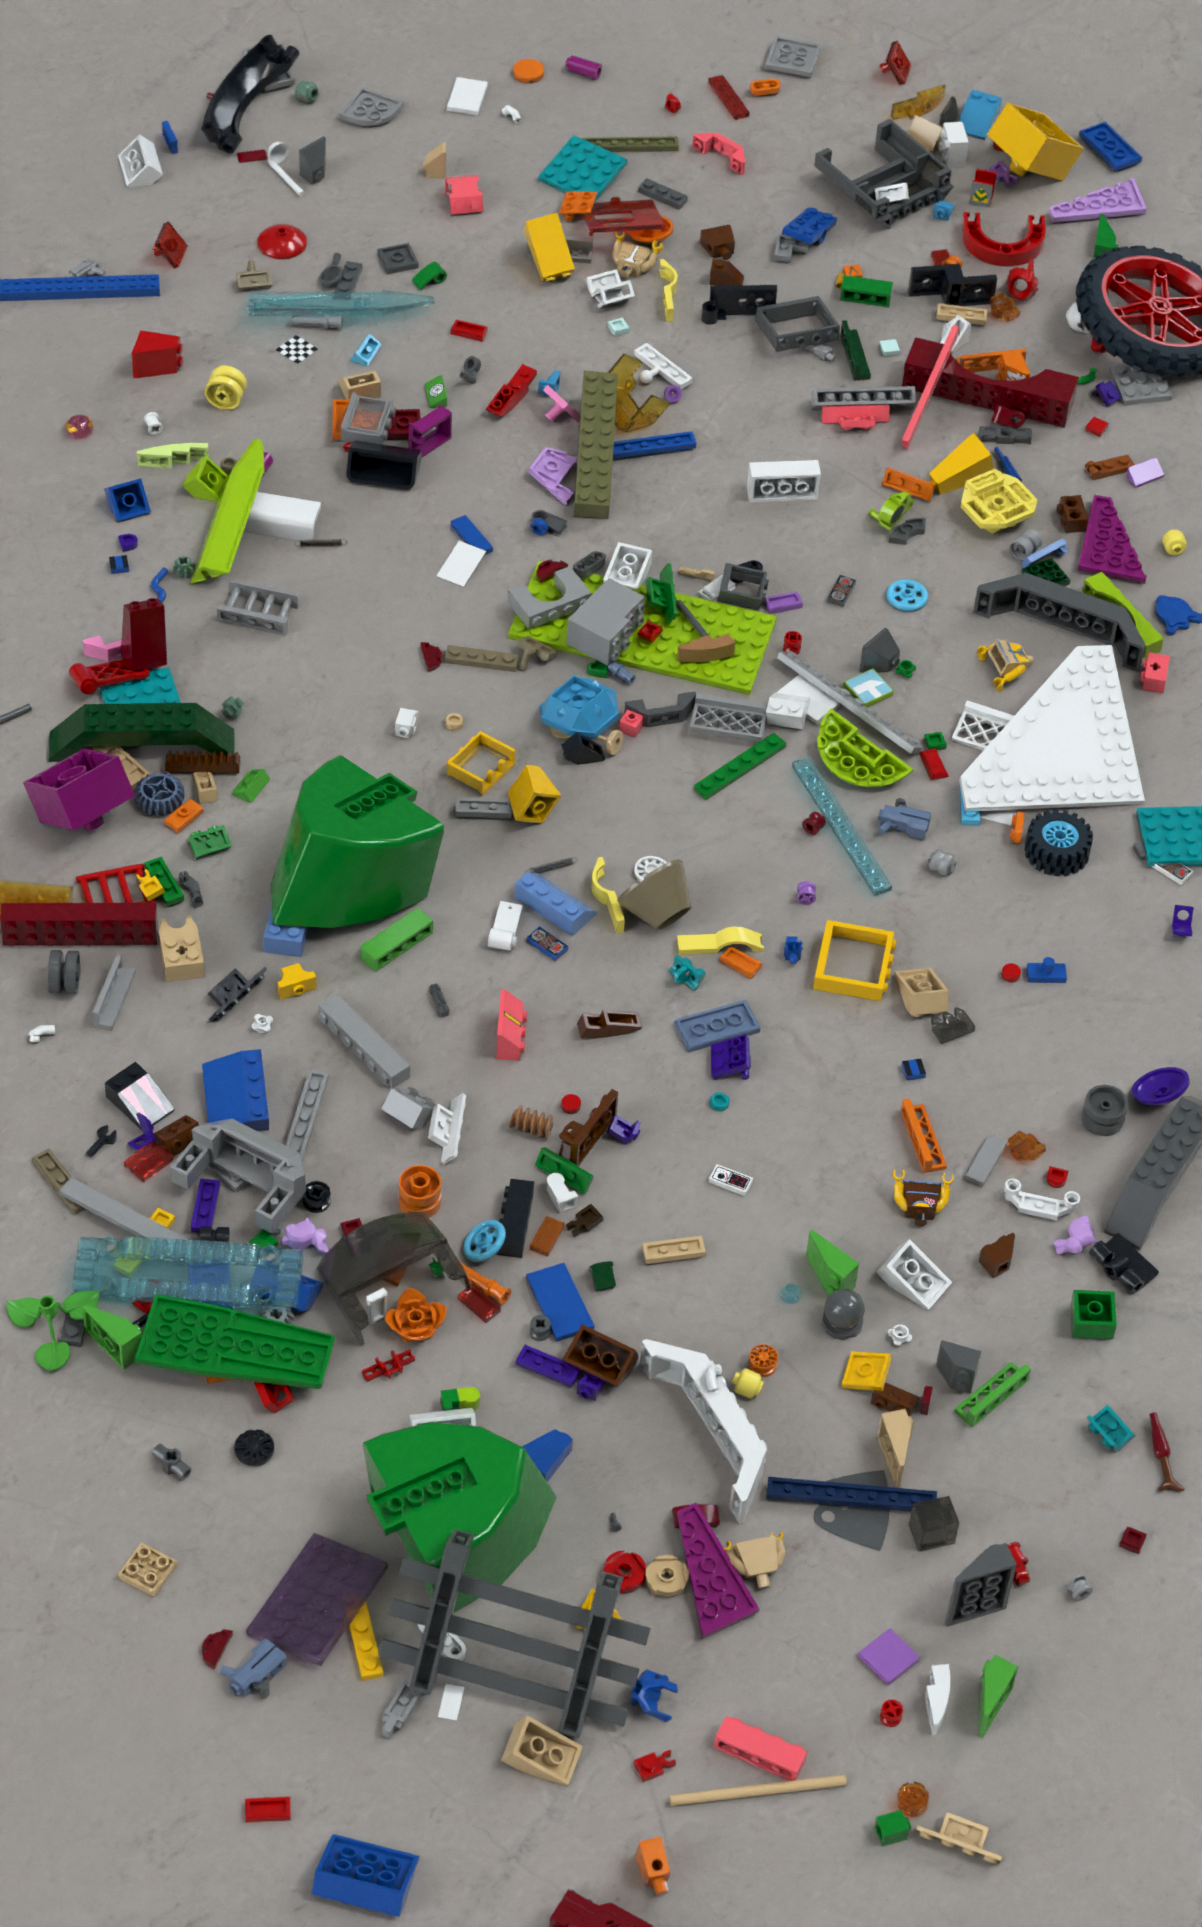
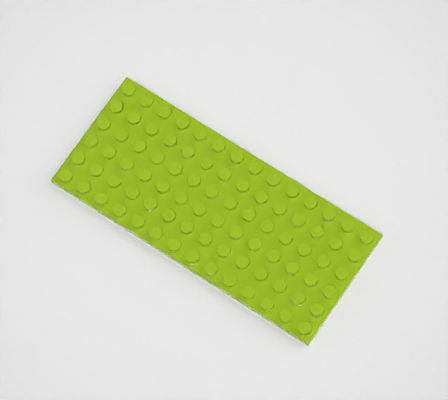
(735, 673)

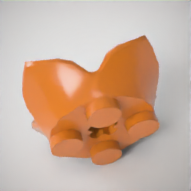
(411, 1307)

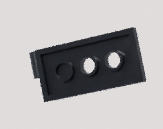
(725, 301)

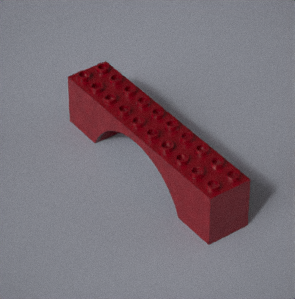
(1041, 398)

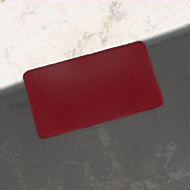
(249, 156)

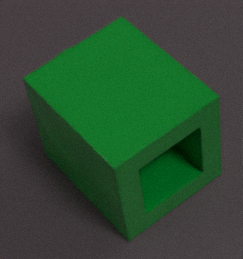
(892, 1828)

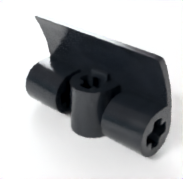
(1124, 1263)

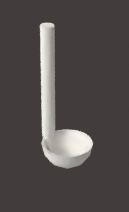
(277, 153)

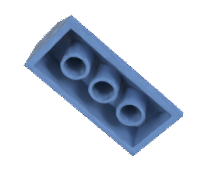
(553, 902)

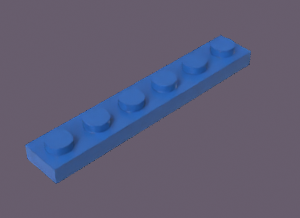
(654, 445)

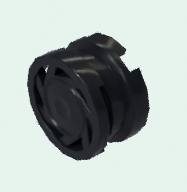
(317, 1196)

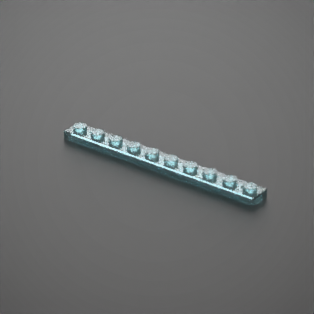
(842, 826)

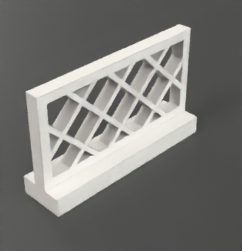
(981, 715)

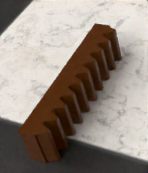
(202, 763)

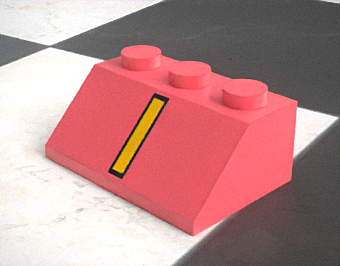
(510, 1027)

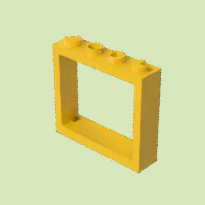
(849, 986)

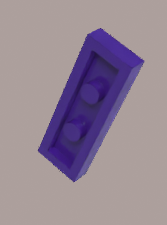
(205, 1204)
(547, 1366)

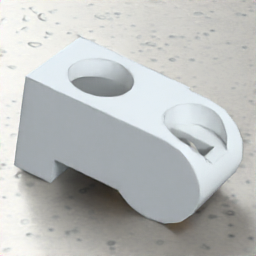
(560, 1194)

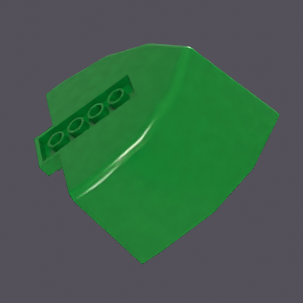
(353, 849)
(463, 1480)

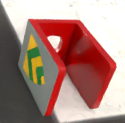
(983, 188)

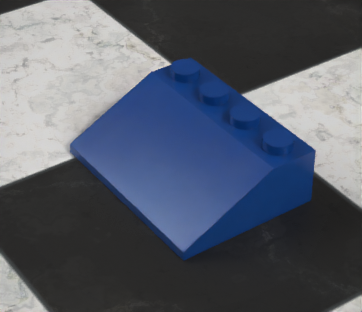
(237, 1089)
(365, 1875)

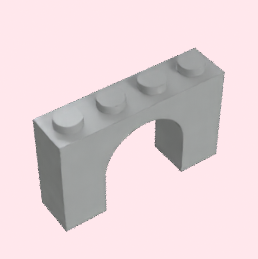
(537, 612)

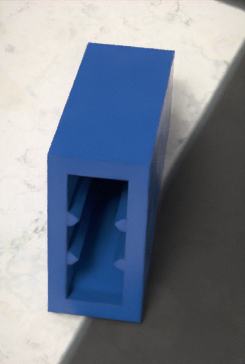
(549, 1451)

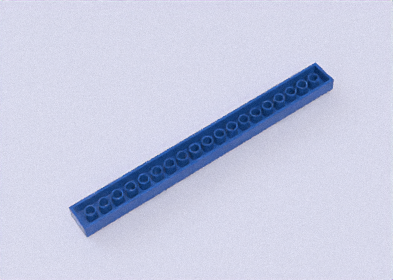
(79, 287)

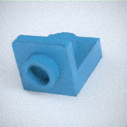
(943, 210)
(553, 382)

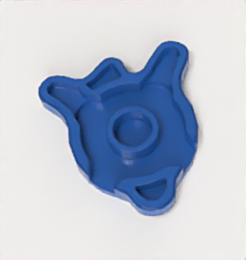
(1175, 614)

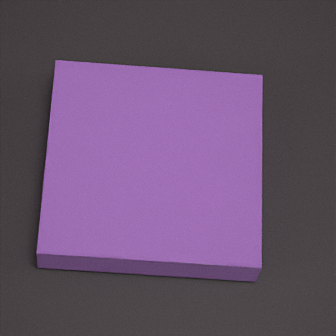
(888, 1656)

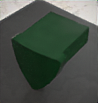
(602, 1275)

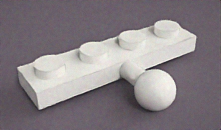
(661, 366)

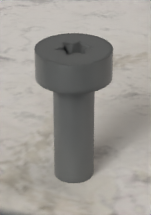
(615, 1526)

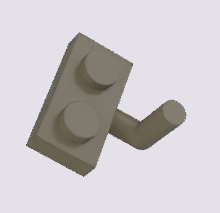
(253, 278)
(531, 646)

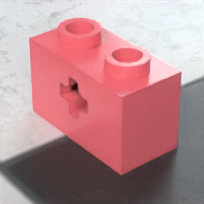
(1155, 672)

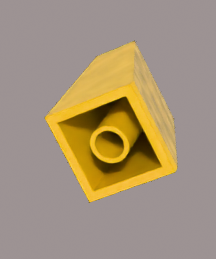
(549, 247)

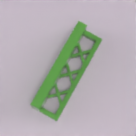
(993, 1397)

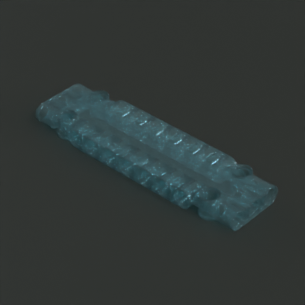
(189, 1270)

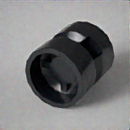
(221, 1234)

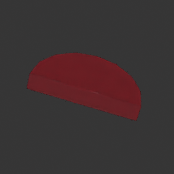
(548, 568)
(432, 656)
(214, 1647)

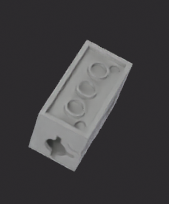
(606, 622)

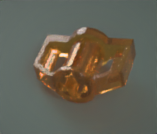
(1007, 305)
(1027, 1144)

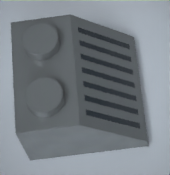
(958, 1365)

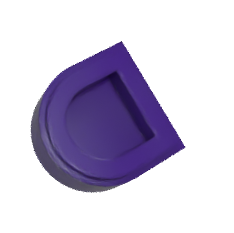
(128, 542)

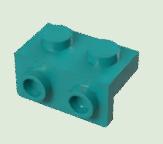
(1111, 1427)

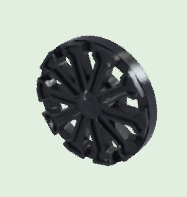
(254, 1447)

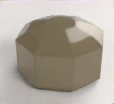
(227, 464)

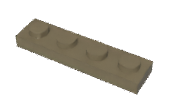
(481, 658)

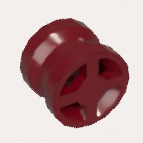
(814, 823)

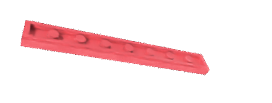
(930, 386)

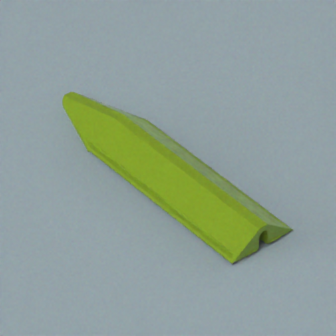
(231, 514)

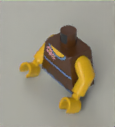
(921, 1199)

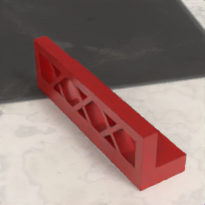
(269, 1397)

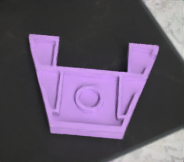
(551, 469)

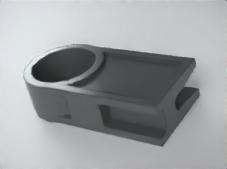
(555, 523)

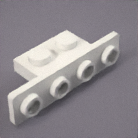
(446, 1127)

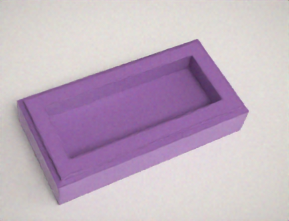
(783, 602)

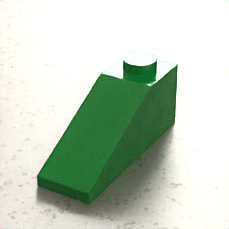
(1105, 237)

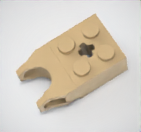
(181, 951)

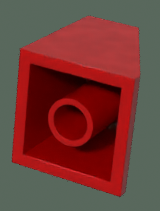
(156, 354)

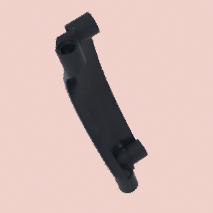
(241, 85)

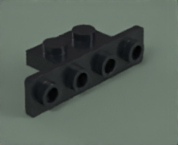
(230, 988)

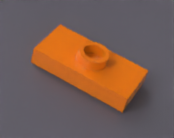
(184, 815)

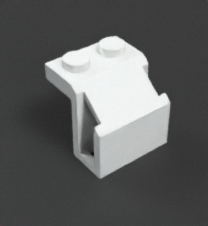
(607, 288)

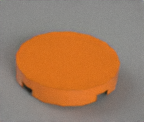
(528, 70)

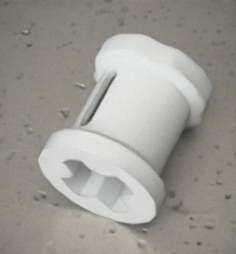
(153, 423)

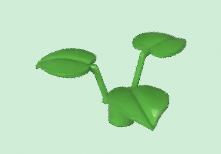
(26, 1310)

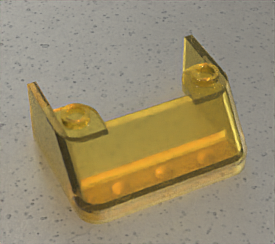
(628, 414)

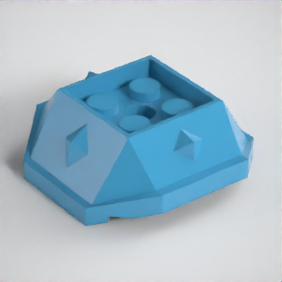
(580, 707)

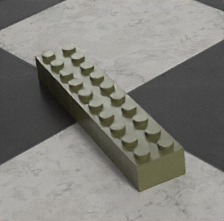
(595, 445)

